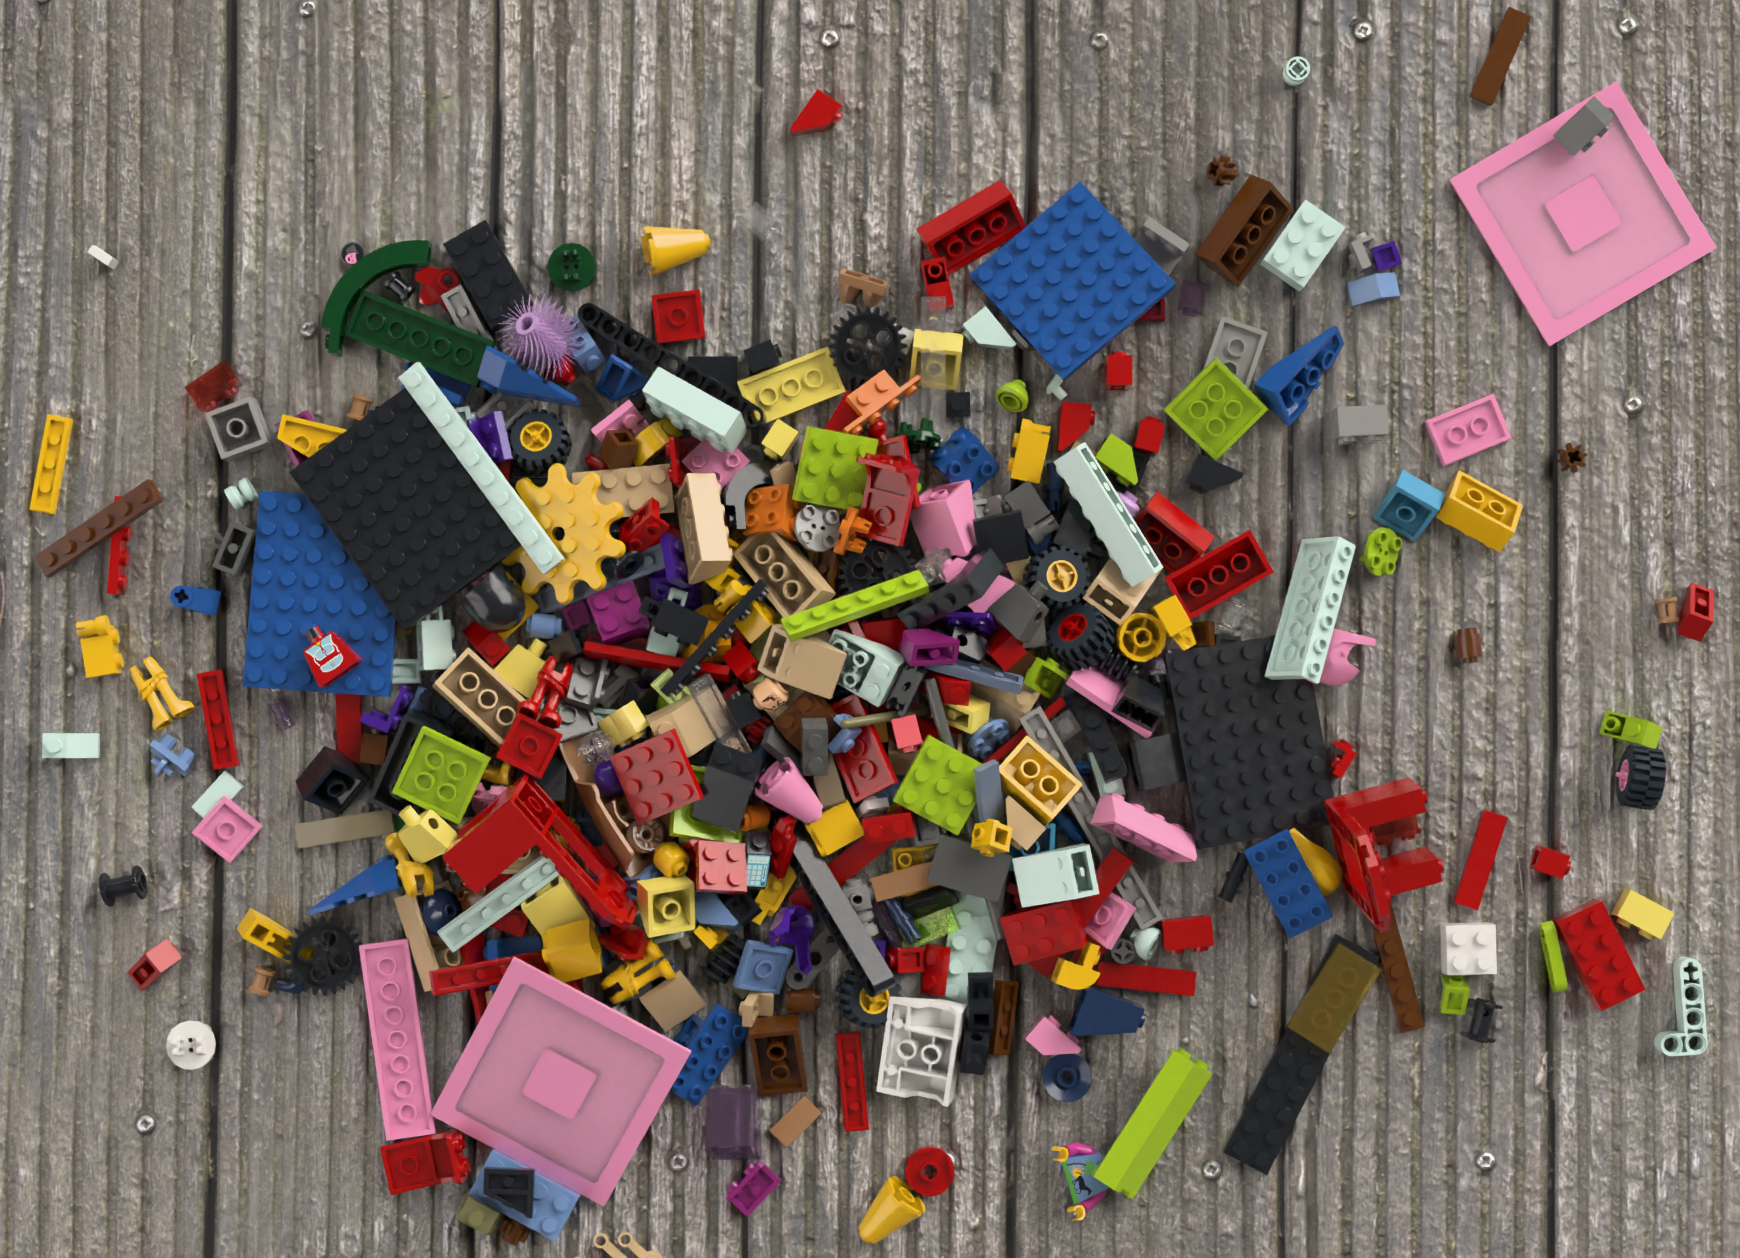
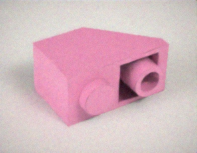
(1050, 1039)

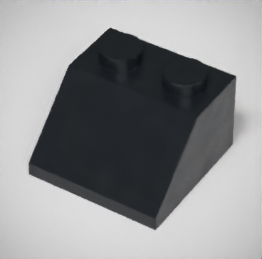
(331, 781)

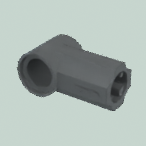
(616, 684)

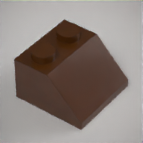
(806, 706)

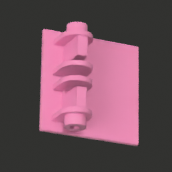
(709, 460)

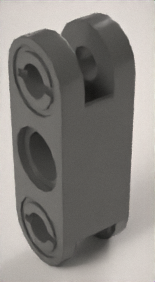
(826, 950)

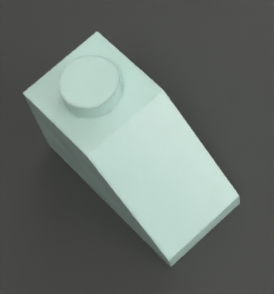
(987, 331)
(71, 745)

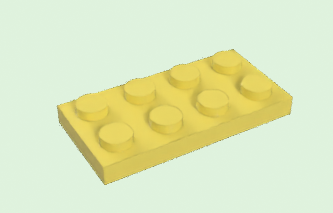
(793, 386)

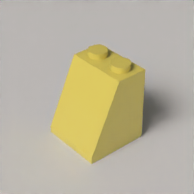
(555, 906)

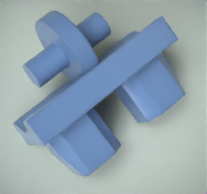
(162, 749)

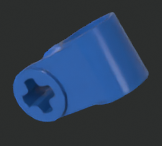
(199, 599)

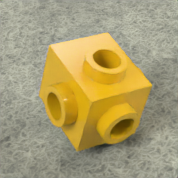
(991, 837)

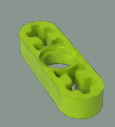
(1553, 956)

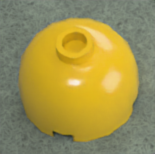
(1140, 637)

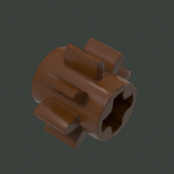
(1221, 171)
(1564, 458)
(514, 1231)

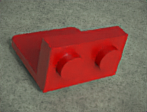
(678, 450)

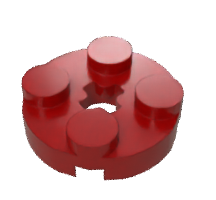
(921, 1182)

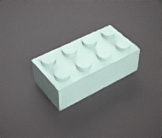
(694, 410)

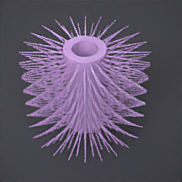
(541, 336)

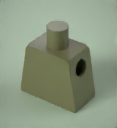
(479, 1215)

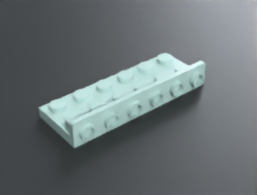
(1310, 609)

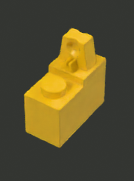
(1174, 621)

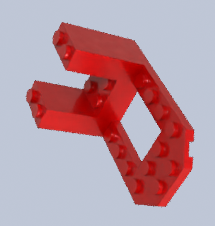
(517, 823)
(1366, 876)

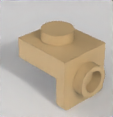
(756, 1004)

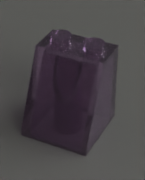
(733, 1123)

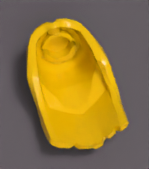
(1320, 863)

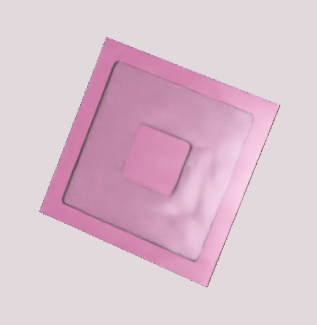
(1582, 226)
(560, 1081)

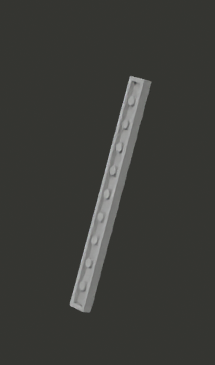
(1083, 807)

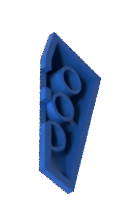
(505, 376)
(1292, 379)
(371, 882)

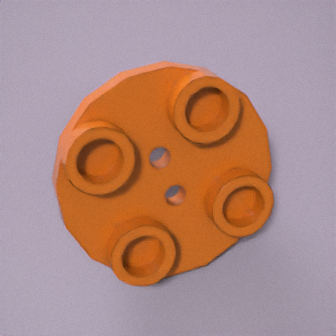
(847, 529)

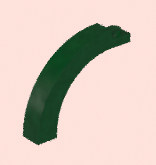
(360, 276)

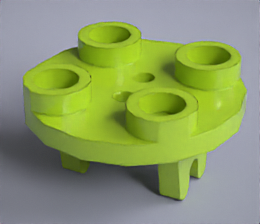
(1381, 551)

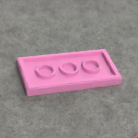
(1102, 691)

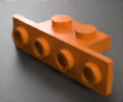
(876, 397)

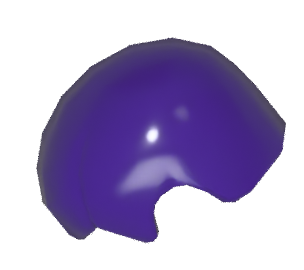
(607, 780)

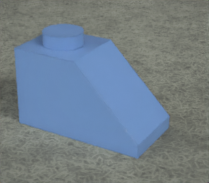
(713, 913)

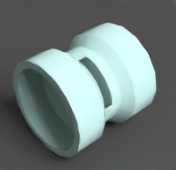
(1292, 74)
(241, 493)

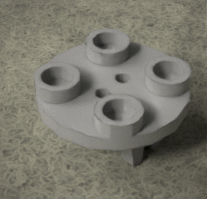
(815, 538)

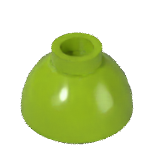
(1013, 396)

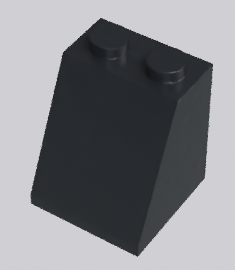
(1155, 761)
(555, 781)

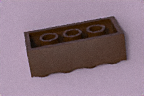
(1244, 230)

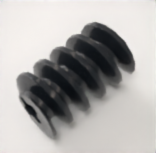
(1119, 664)
(725, 960)

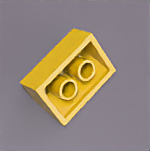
(1479, 511)
(1037, 781)

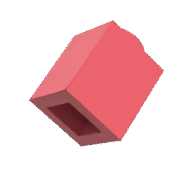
(906, 734)

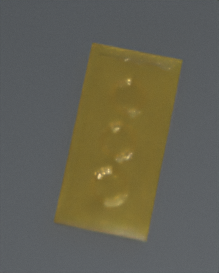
(1334, 998)

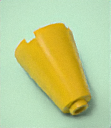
(672, 247)
(890, 1211)

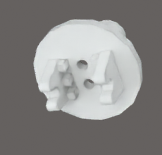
(179, 1046)

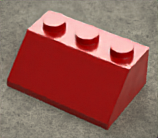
(1172, 533)

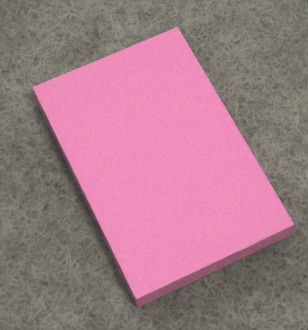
(1468, 430)

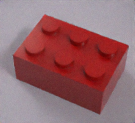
(1043, 931)

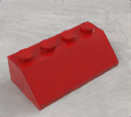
(973, 227)
(1219, 574)

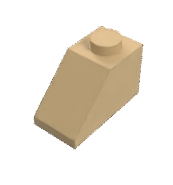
(1025, 826)

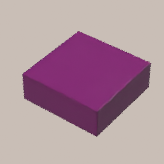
(577, 615)

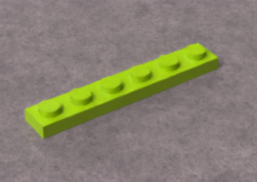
(854, 605)

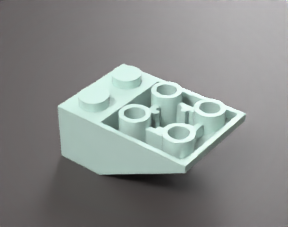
(868, 667)
(1055, 875)

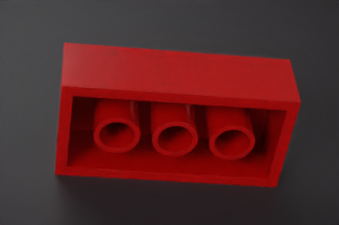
(1598, 954)

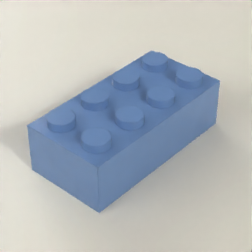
(551, 1199)

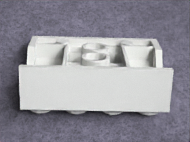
(922, 1048)

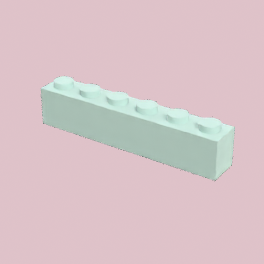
(1108, 515)

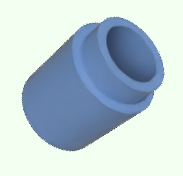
(544, 626)

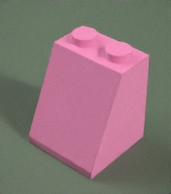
(946, 518)
(994, 592)

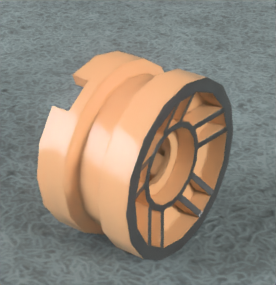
(655, 836)

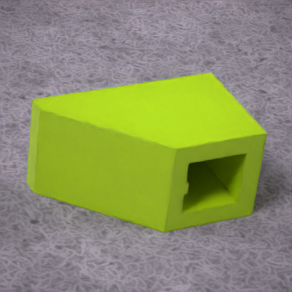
(1118, 458)
(1630, 730)

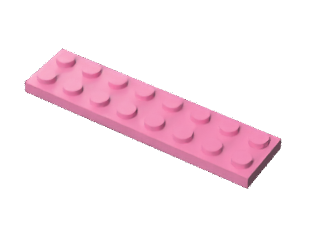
(397, 1039)

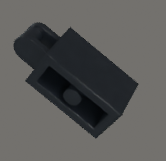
(675, 620)

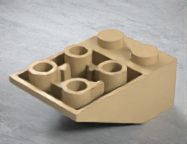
(1114, 595)
(802, 663)

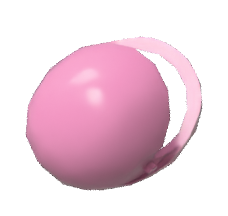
(1336, 666)

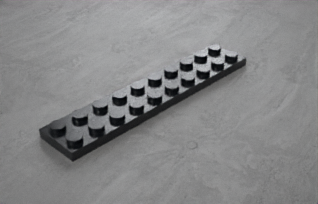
(1282, 1088)

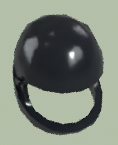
(495, 602)

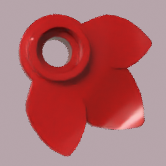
(434, 285)

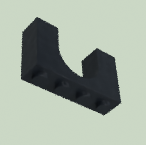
(959, 592)

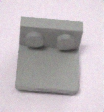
(1161, 244)

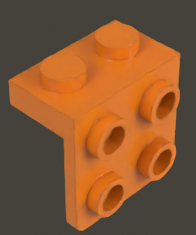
(771, 511)

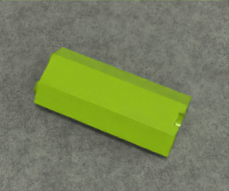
(1153, 1123)

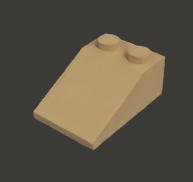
(687, 721)

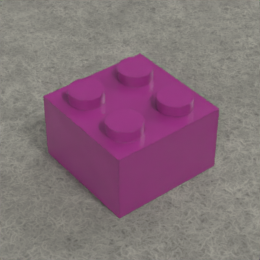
(617, 614)

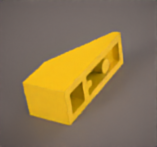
(268, 935)

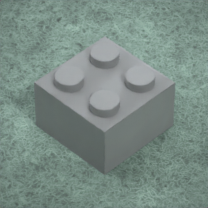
(1359, 423)
(239, 429)

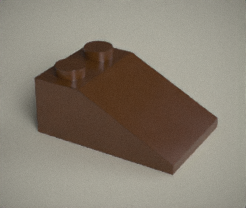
(778, 1055)

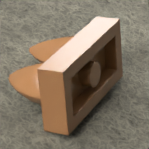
(851, 282)

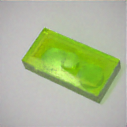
(936, 925)

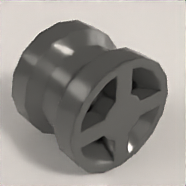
(1125, 953)

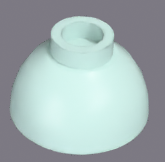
(1146, 941)

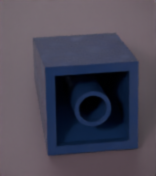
(1105, 1013)

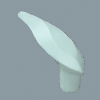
(1054, 387)

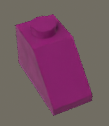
(928, 647)

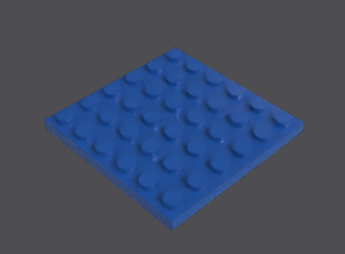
(1072, 281)

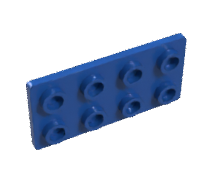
(1288, 883)
(711, 1047)

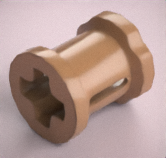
(359, 407)
(1663, 618)
(262, 981)

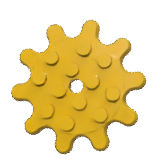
(585, 529)

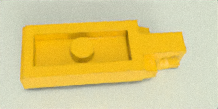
(774, 894)

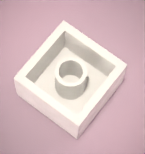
(1468, 948)

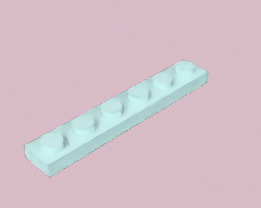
(498, 903)

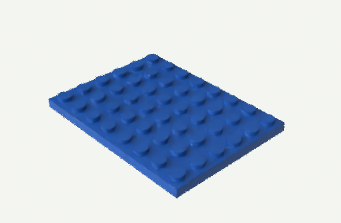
(305, 582)

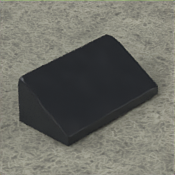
(930, 901)

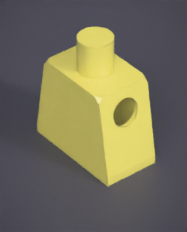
(522, 667)
(425, 834)

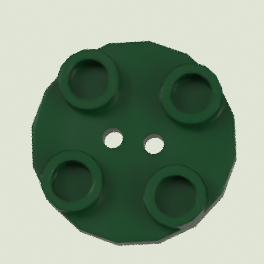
(571, 255)
(922, 438)

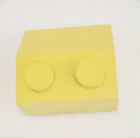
(953, 358)
(666, 905)

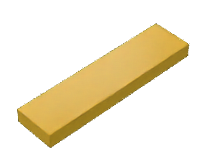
(51, 464)

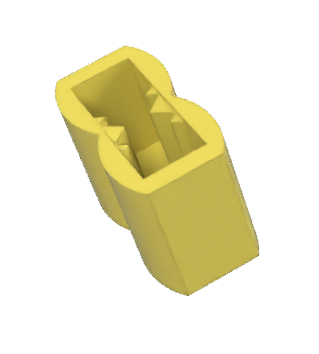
(624, 724)

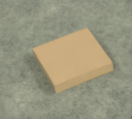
(672, 1001)

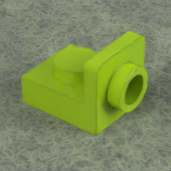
(1454, 995)

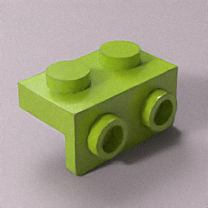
(1046, 676)

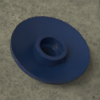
(435, 909)
(1073, 1088)

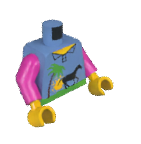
(1078, 1163)

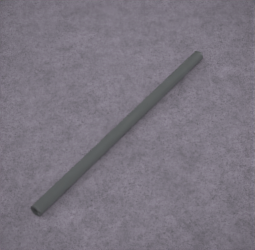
(945, 737)

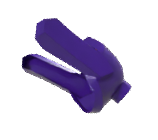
(794, 926)

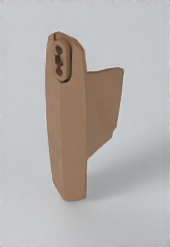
(610, 815)

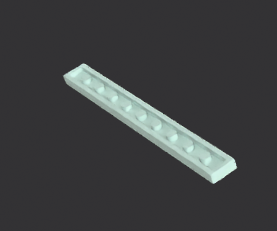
(481, 468)

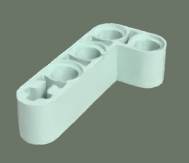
(1683, 1008)

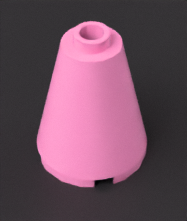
(789, 791)

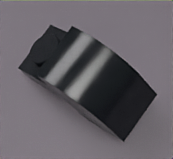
(980, 1001)

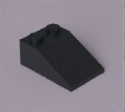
(727, 787)

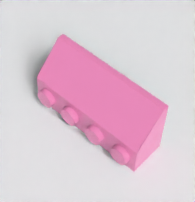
(1144, 829)

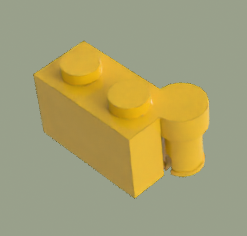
(1030, 451)
(760, 619)
(100, 647)

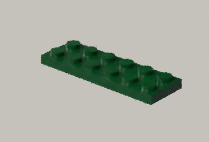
(418, 337)

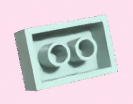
(1302, 245)

